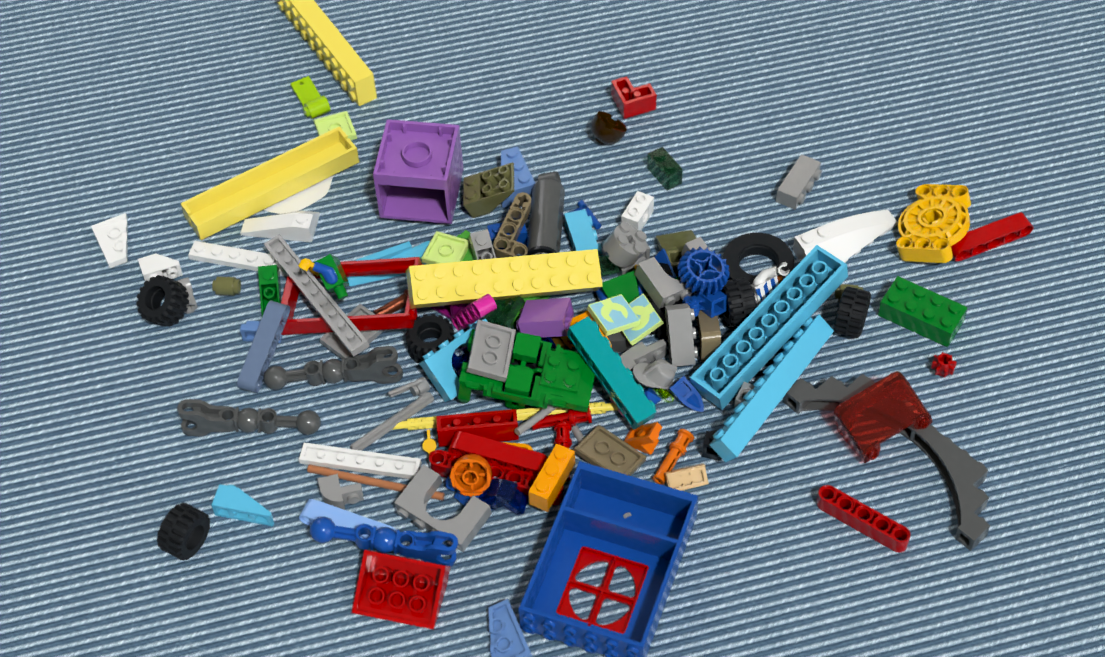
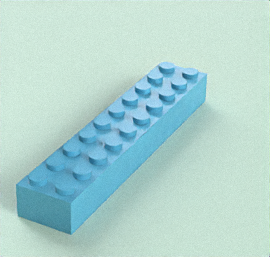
(769, 326)

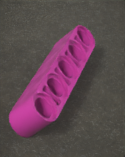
(473, 312)

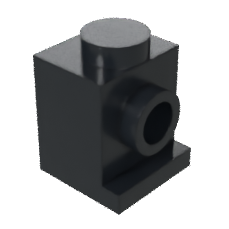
(706, 444)

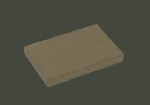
(609, 452)

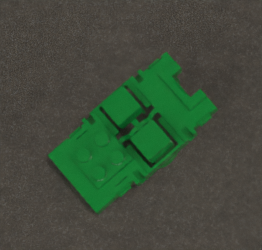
(563, 381)

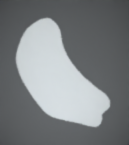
(303, 198)

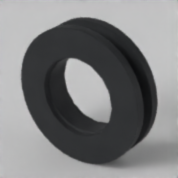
(756, 244)

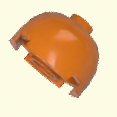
(471, 475)

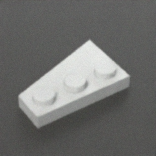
(113, 239)

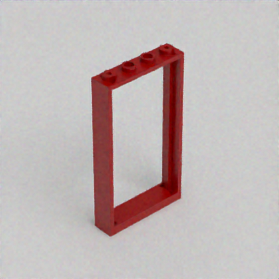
(362, 322)

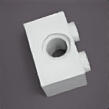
(638, 210)

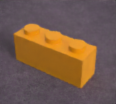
(551, 477)

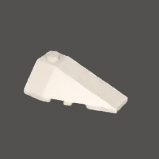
(291, 226)

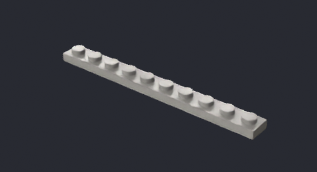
(317, 296)

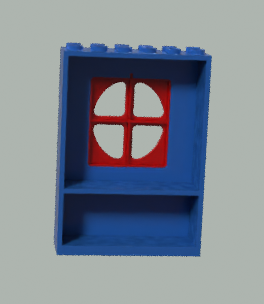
(594, 530)

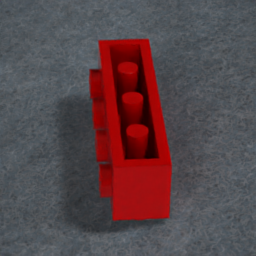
(491, 425)

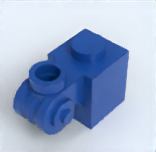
(711, 305)

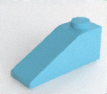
(236, 504)

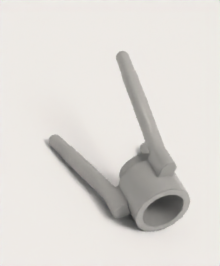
(417, 387)

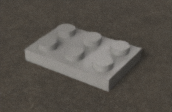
(333, 343)
(491, 350)

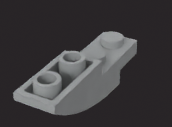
(643, 354)

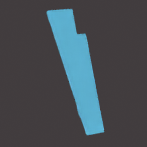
(400, 251)

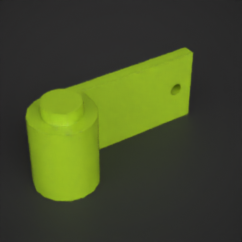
(309, 97)

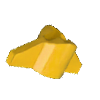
(429, 444)

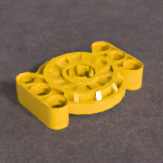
(934, 223)

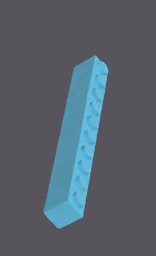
(770, 388)

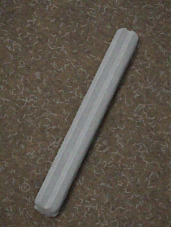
(390, 423)

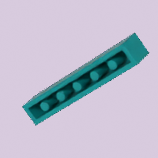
(611, 372)

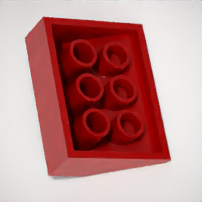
(400, 589)

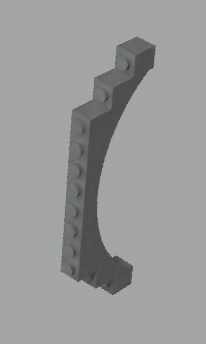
(956, 466)

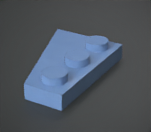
(505, 632)

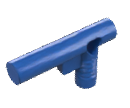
(596, 224)

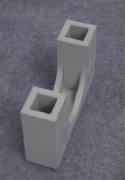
(659, 285)
(414, 501)

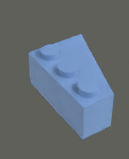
(522, 177)

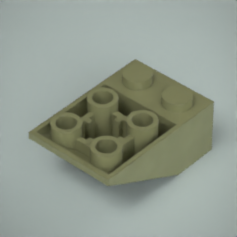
(488, 189)
(674, 244)

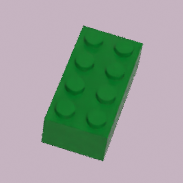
(922, 311)

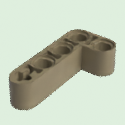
(514, 227)
(709, 335)

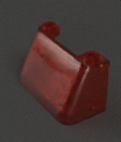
(879, 415)

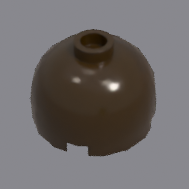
(606, 129)

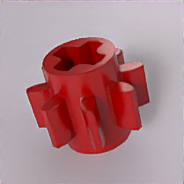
(943, 364)

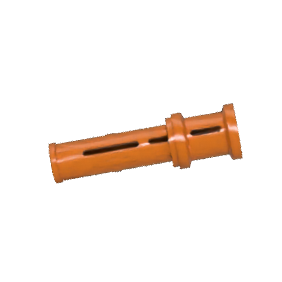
(676, 449)

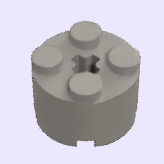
(625, 245)

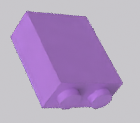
(546, 317)

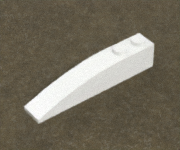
(845, 235)

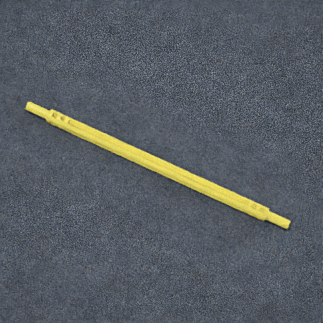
(522, 414)

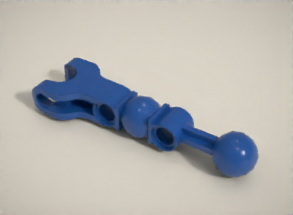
(385, 540)

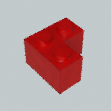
(632, 100)

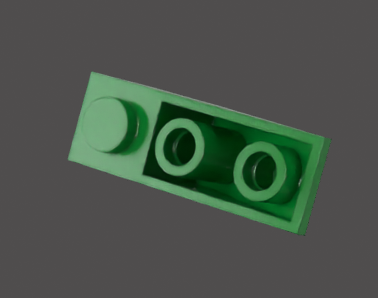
(269, 285)

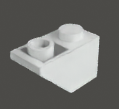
(159, 265)

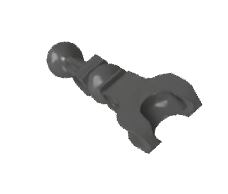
(357, 368)
(214, 419)

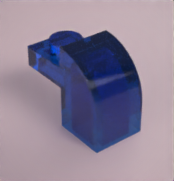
(505, 493)

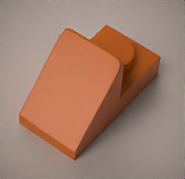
(644, 437)

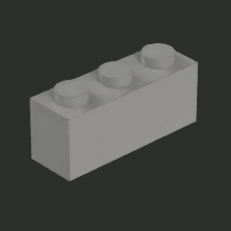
(798, 182)
(680, 334)

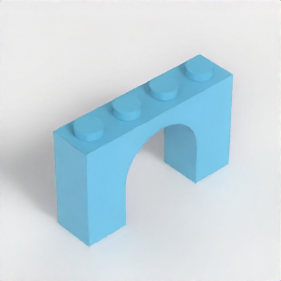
(439, 364)

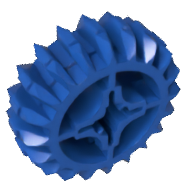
(712, 279)

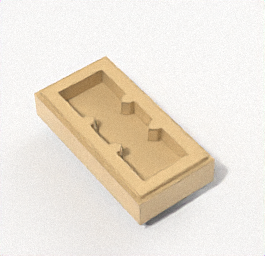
(687, 477)

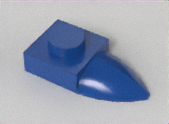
(687, 394)

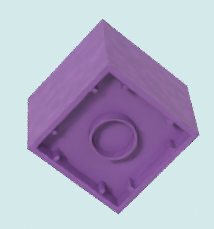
(418, 171)

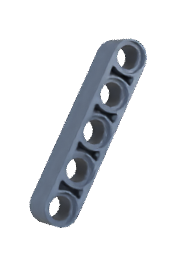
(263, 346)

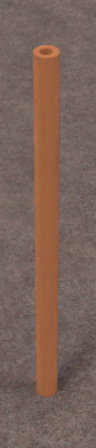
(365, 480)

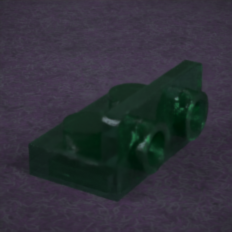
(505, 311)

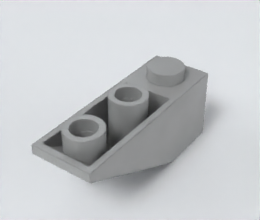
(481, 245)

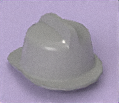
(655, 374)

